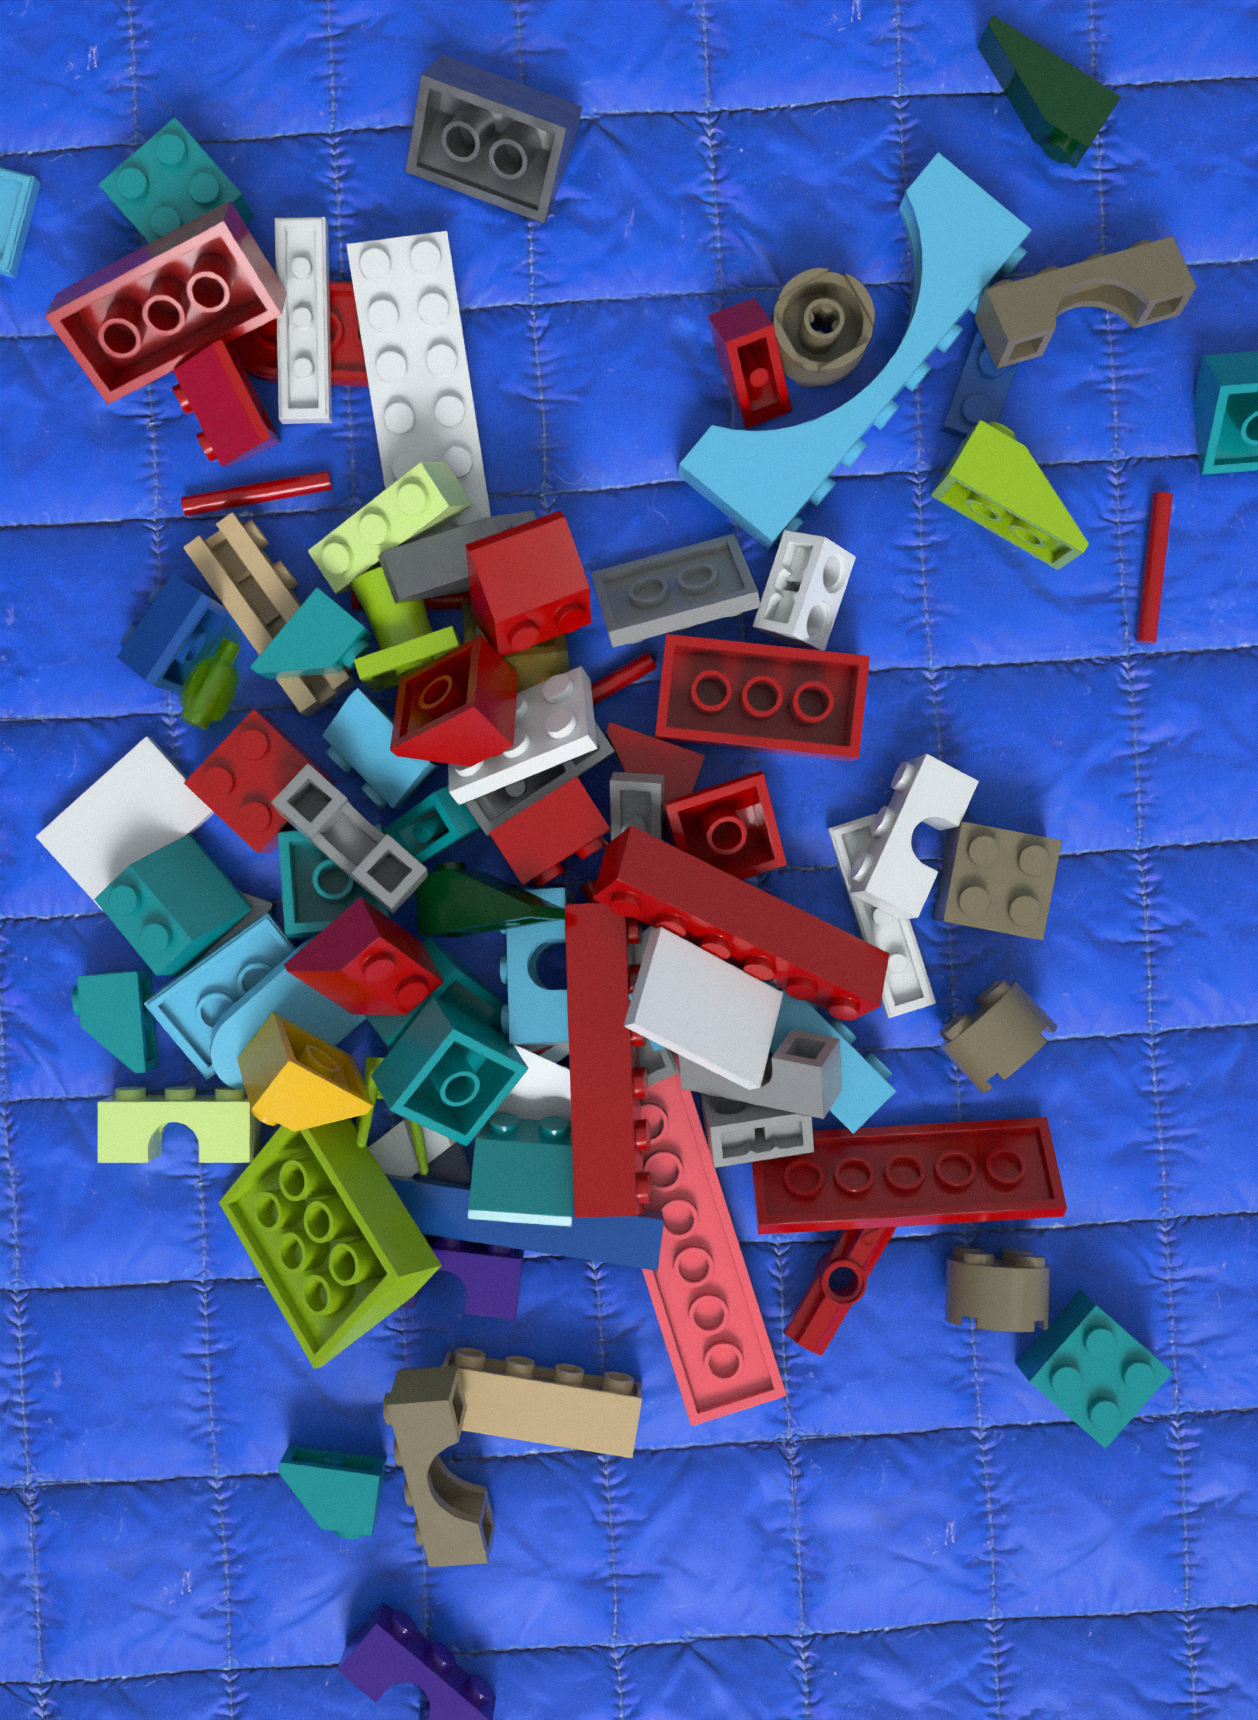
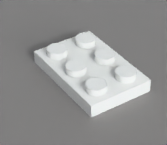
(550, 728)

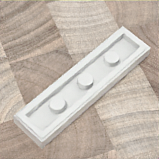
(305, 321)
(906, 979)

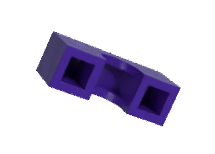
(487, 1271)
(394, 1652)

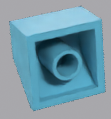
(362, 741)

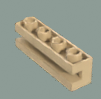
(260, 601)
(547, 1403)

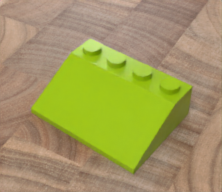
(327, 1236)

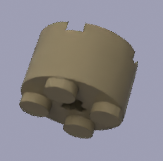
(827, 301)
(997, 1034)
(998, 1291)

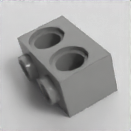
(752, 1133)

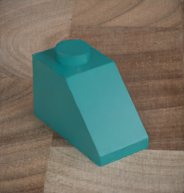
(314, 641)
(433, 826)
(116, 1016)
(336, 1488)

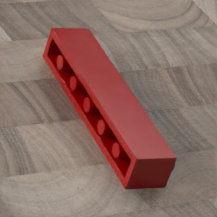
(741, 924)
(605, 1064)

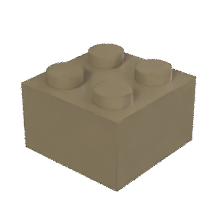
(997, 880)

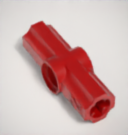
(824, 1307)

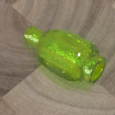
(210, 687)

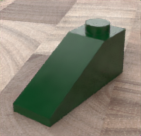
(1052, 98)
(474, 903)

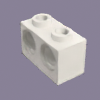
(804, 590)

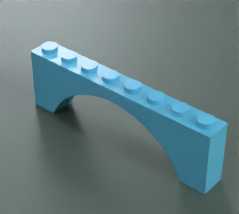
(957, 249)

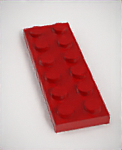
(912, 1177)

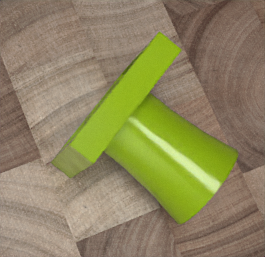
(400, 631)

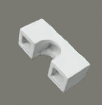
(889, 871)

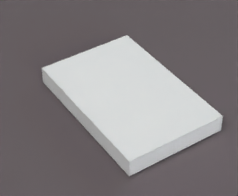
(124, 818)
(704, 1009)

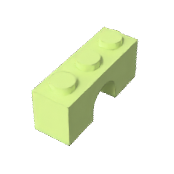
(406, 510)
(134, 1124)

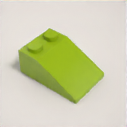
(1007, 493)

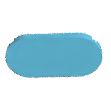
(285, 996)

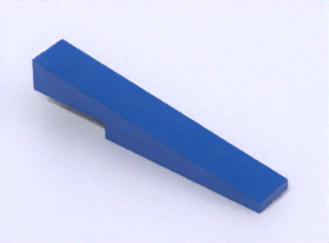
(442, 1211)

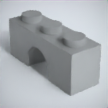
(349, 839)
(797, 1079)

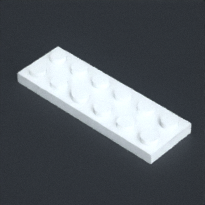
(418, 362)

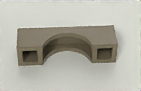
(1137, 284)
(451, 1514)

